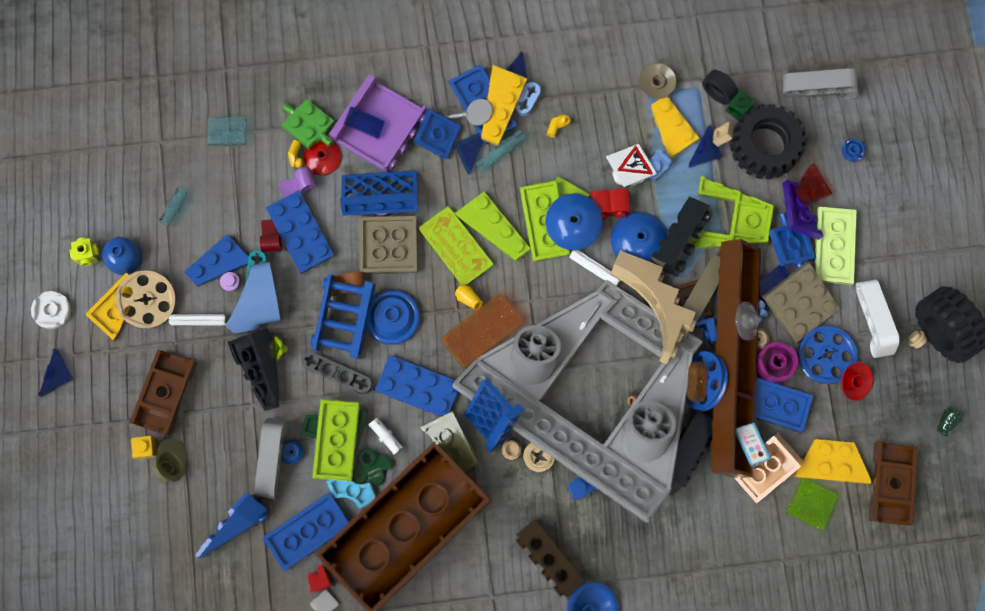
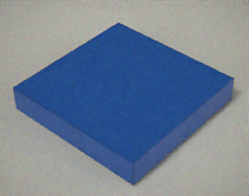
(437, 134)

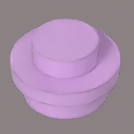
(229, 281)

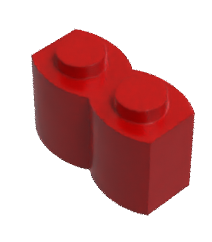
(612, 202)

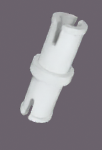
(385, 435)

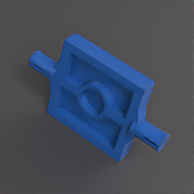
(791, 246)

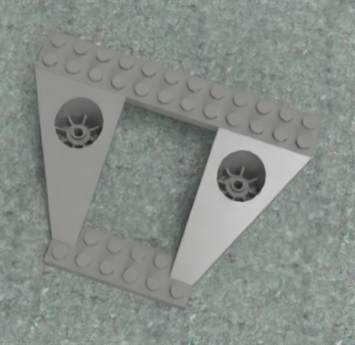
(629, 464)

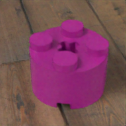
(776, 352)

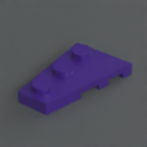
(798, 214)

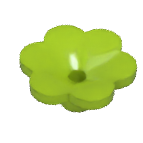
(279, 347)

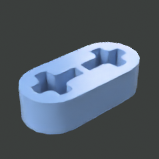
(530, 101)

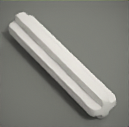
(593, 266)
(197, 319)

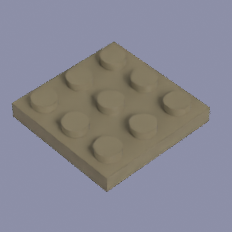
(388, 244)
(801, 302)

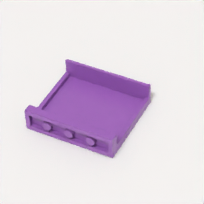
(400, 125)

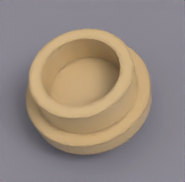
(917, 339)
(511, 449)

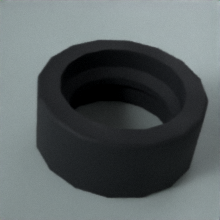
(720, 87)

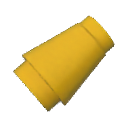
(467, 296)

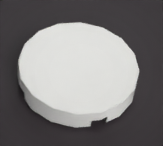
(51, 310)

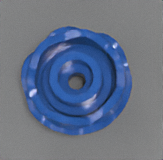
(858, 148)
(296, 456)

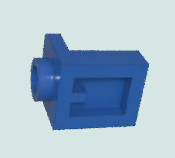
(709, 331)

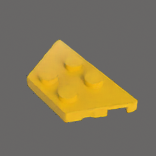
(833, 462)

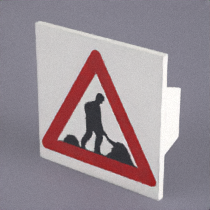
(631, 165)

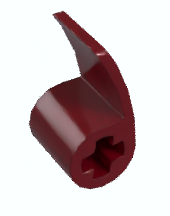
(270, 239)

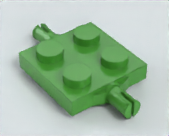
(308, 124)

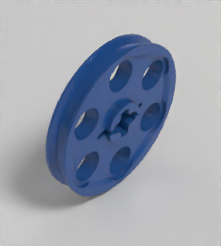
(829, 346)
(719, 374)

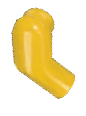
(293, 154)

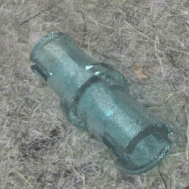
(172, 206)

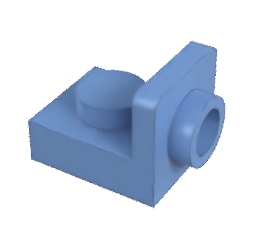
(660, 162)

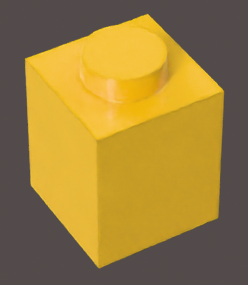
(144, 447)

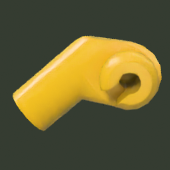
(557, 123)

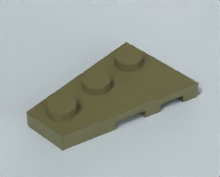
(453, 440)

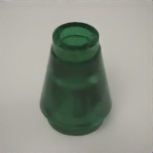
(948, 421)

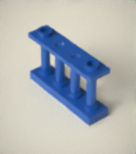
(358, 329)

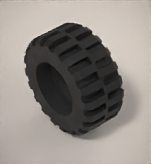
(784, 125)
(951, 324)

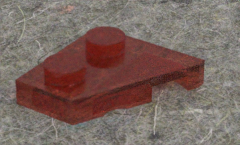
(812, 186)

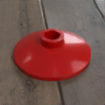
(324, 165)
(856, 381)

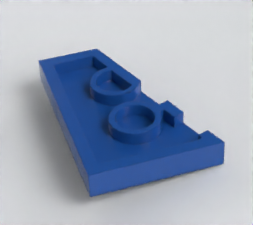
(220, 259)

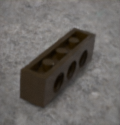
(573, 579)

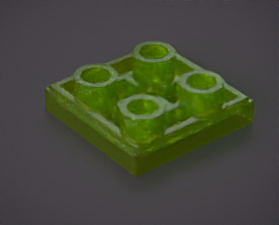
(811, 504)

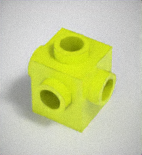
(84, 251)

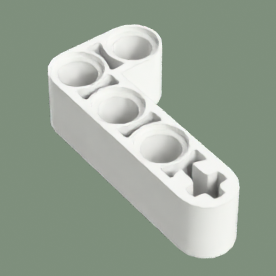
(880, 322)

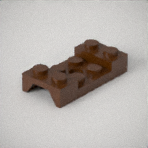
(159, 412)
(891, 504)

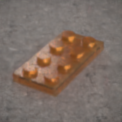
(482, 331)

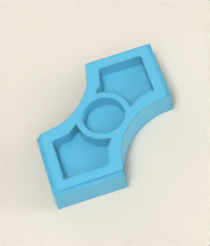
(360, 493)

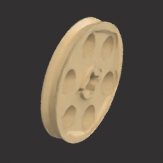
(138, 292)

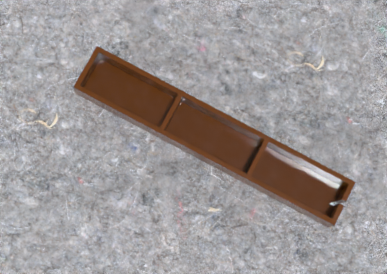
(737, 283)

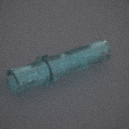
(499, 151)

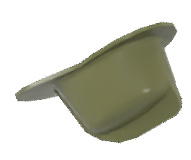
(169, 461)

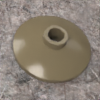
(661, 74)

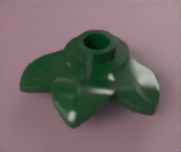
(371, 470)

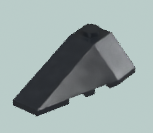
(257, 358)

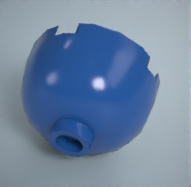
(121, 255)

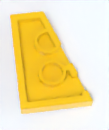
(673, 128)
(105, 311)

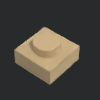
(723, 134)

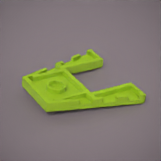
(750, 216)

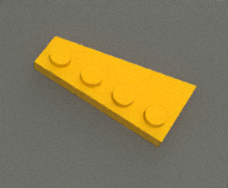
(503, 95)

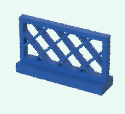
(380, 201)
(502, 425)

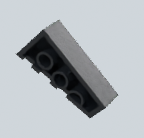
(683, 236)

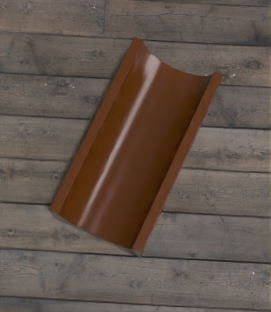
(403, 528)

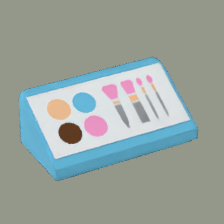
(752, 444)

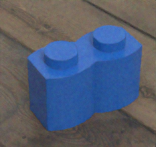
(580, 488)

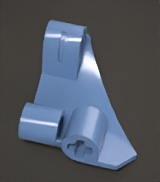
(257, 302)

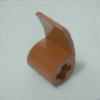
(352, 278)

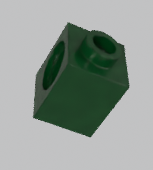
(739, 105)

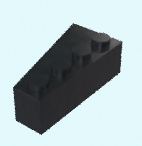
(689, 448)

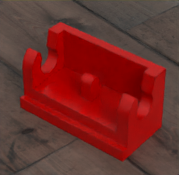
(320, 581)

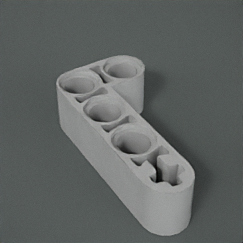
(822, 82)
(269, 457)

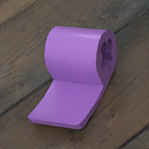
(302, 181)

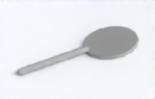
(477, 112)

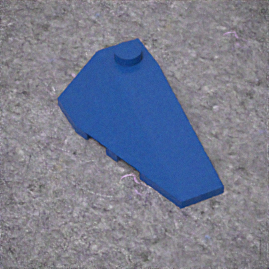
(243, 516)

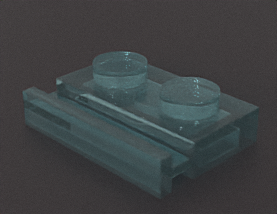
(226, 131)

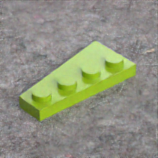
(488, 221)

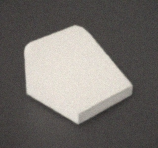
(324, 602)

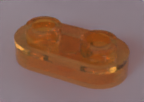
(697, 382)

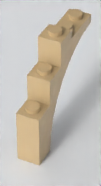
(662, 298)

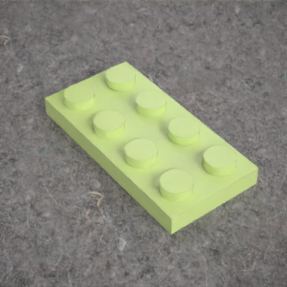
(836, 248)

